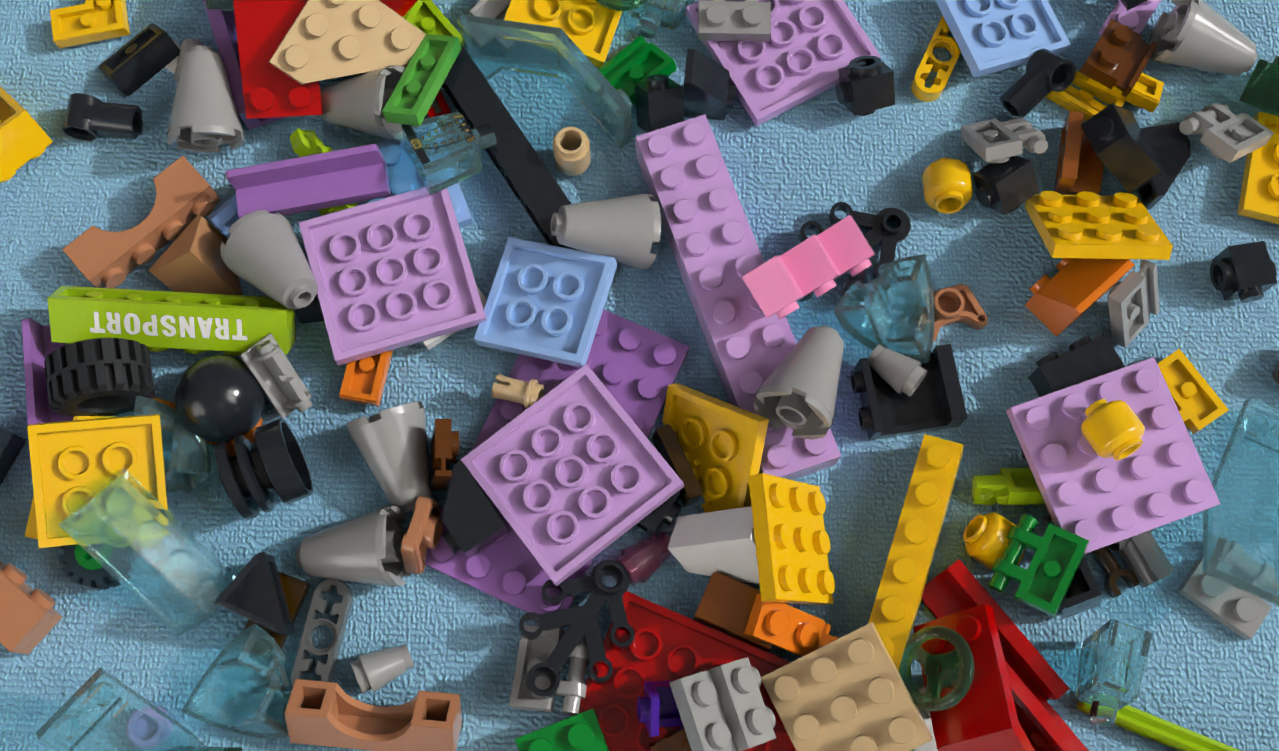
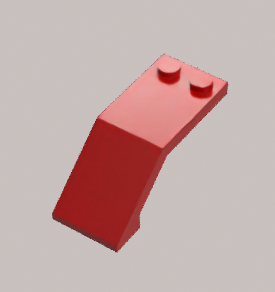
(266, 89)
(987, 713)

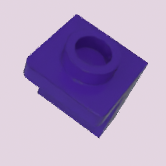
(658, 707)

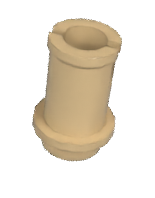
(517, 390)

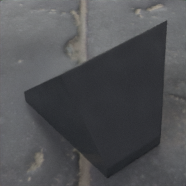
(259, 595)

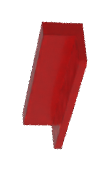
(959, 590)
(1037, 717)

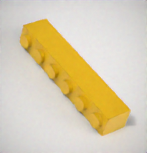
(915, 543)

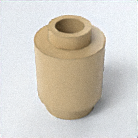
(571, 151)

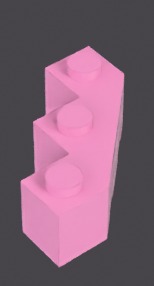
(809, 268)

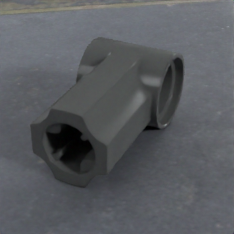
(1144, 558)

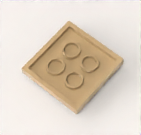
(847, 698)

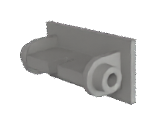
(276, 377)

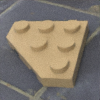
(345, 40)

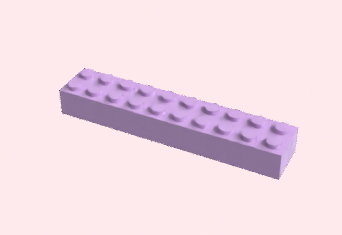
(712, 254)

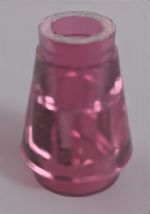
(645, 557)

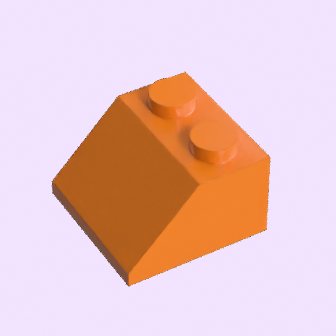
(1074, 289)

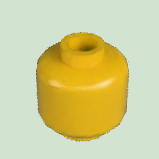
(947, 185)
(1112, 429)
(987, 538)

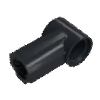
(1043, 74)
(91, 117)

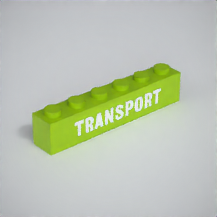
(169, 319)

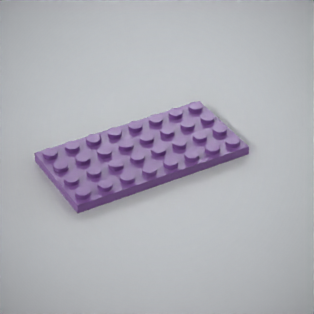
(636, 370)

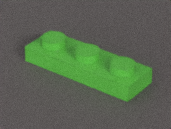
(422, 80)

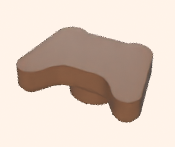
(955, 306)
(423, 533)

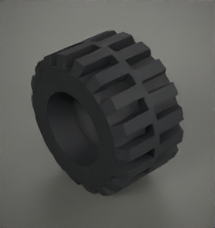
(98, 377)

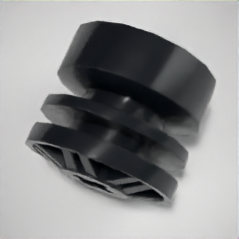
(255, 472)

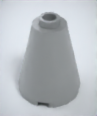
(1201, 40)
(360, 102)
(204, 105)
(611, 228)
(270, 258)
(804, 385)
(396, 452)
(358, 549)

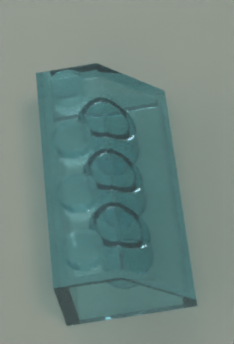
(149, 552)

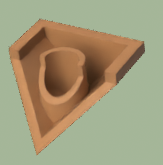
(195, 262)

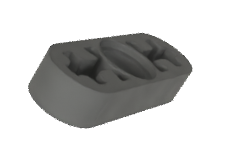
(306, 645)

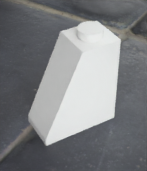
(717, 543)

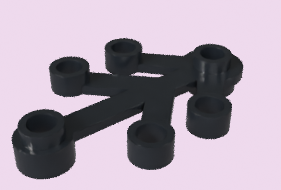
(878, 233)
(581, 621)

